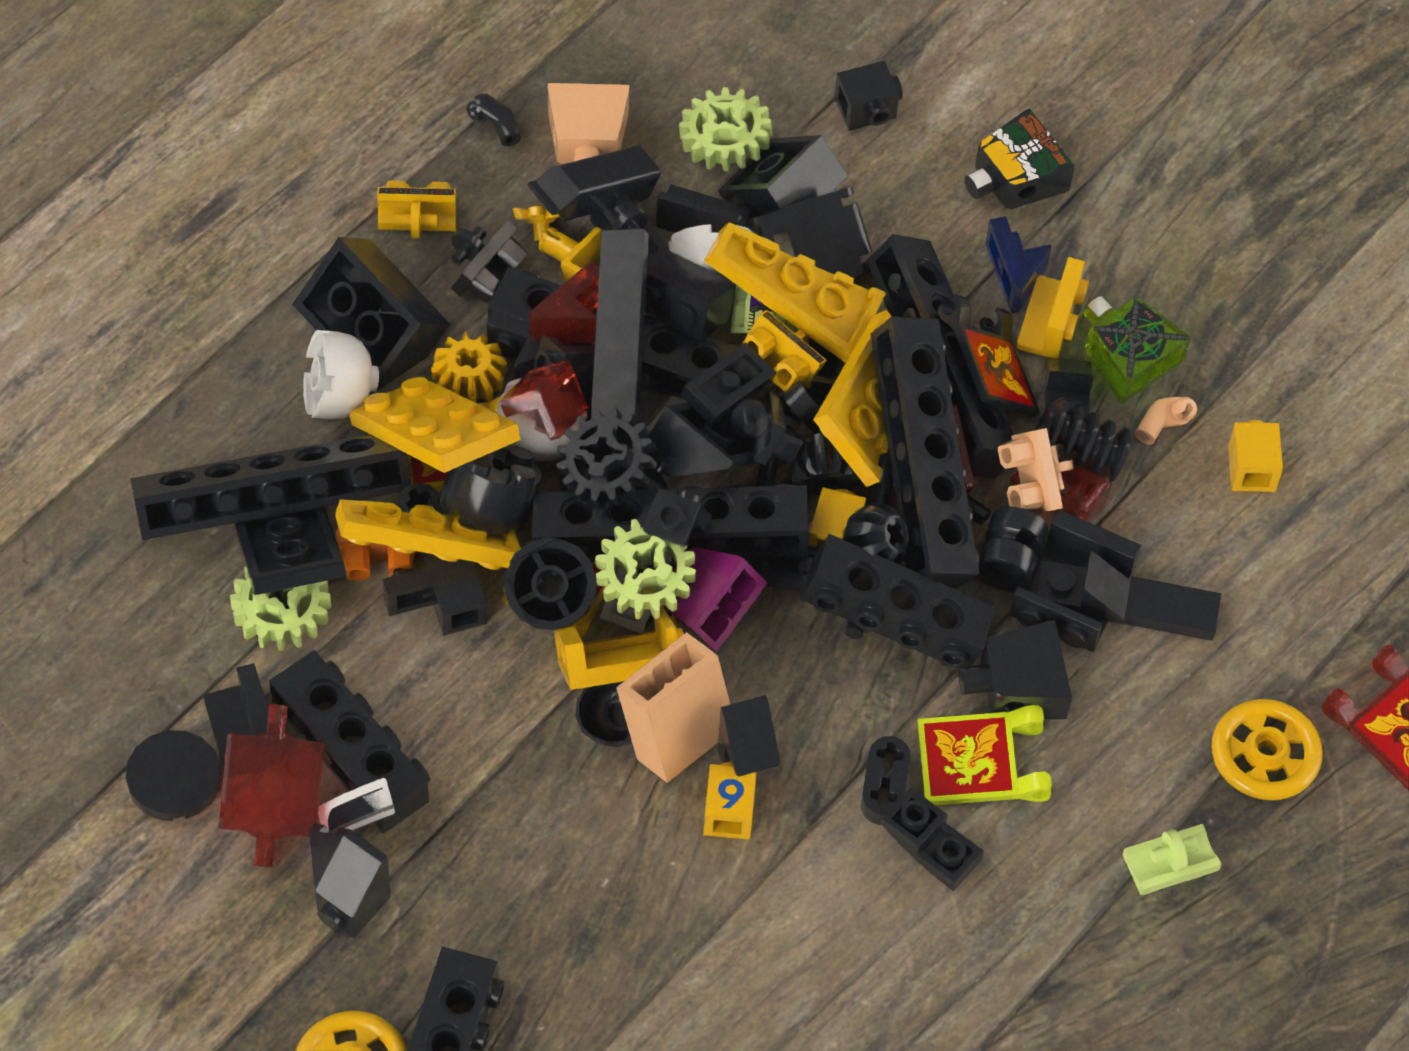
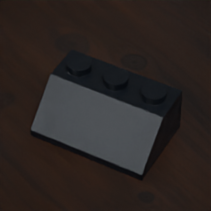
(372, 300)

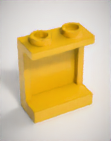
(611, 658)

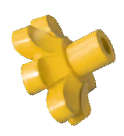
(538, 217)

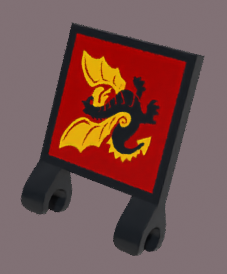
(991, 358)

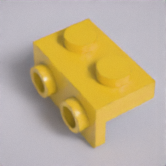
(1050, 311)

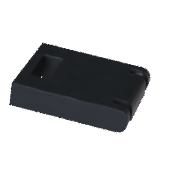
(822, 231)

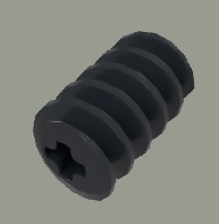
(1086, 437)

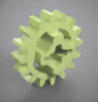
(725, 129)
(638, 550)
(271, 620)

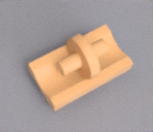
(1037, 470)

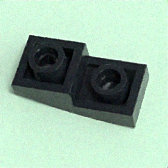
(929, 839)

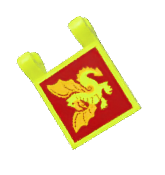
(975, 757)

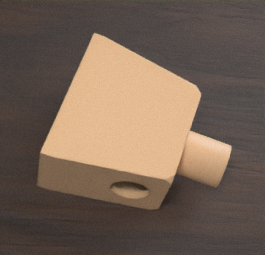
(587, 119)

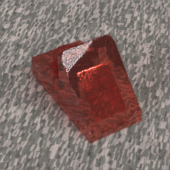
(568, 309)

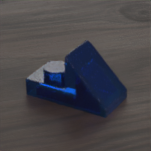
(1014, 267)

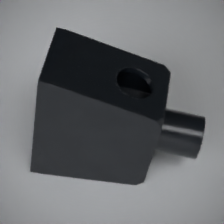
(1022, 671)

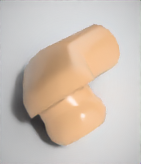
(1165, 414)

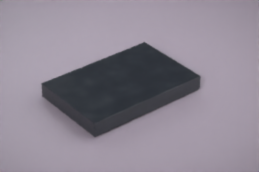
(289, 550)

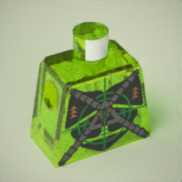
(1132, 345)

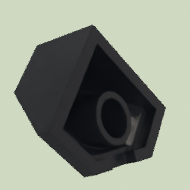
(348, 878)

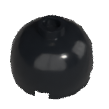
(550, 584)

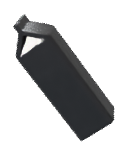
(596, 182)

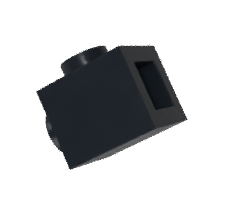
(867, 95)

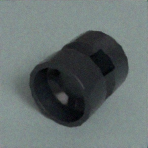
(1012, 548)

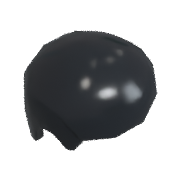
(602, 715)

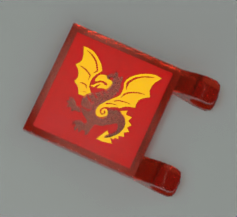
(1385, 721)

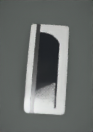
(357, 807)

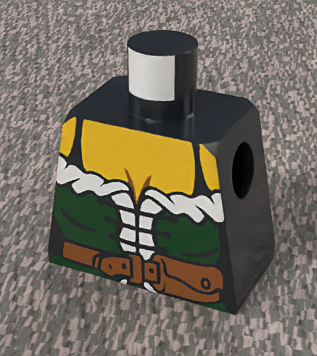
(1020, 164)

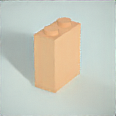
(674, 706)

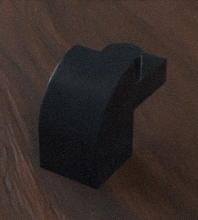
(446, 585)

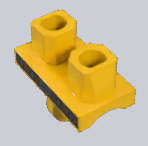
(416, 208)
(784, 351)

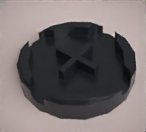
(173, 775)

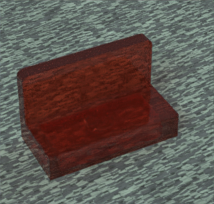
(553, 393)

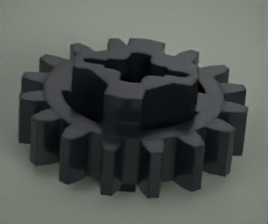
(616, 472)

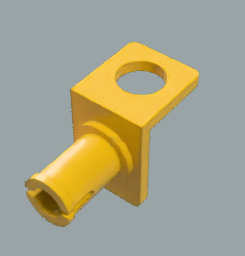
(569, 252)

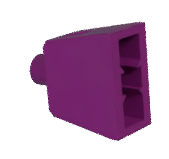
(718, 597)

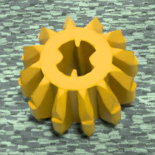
(470, 367)

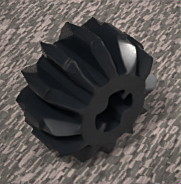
(821, 465)

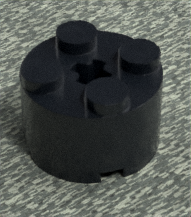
(493, 490)

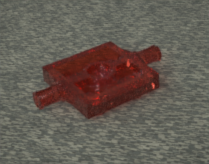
(270, 785)

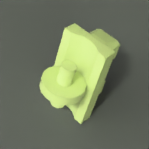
(1171, 859)

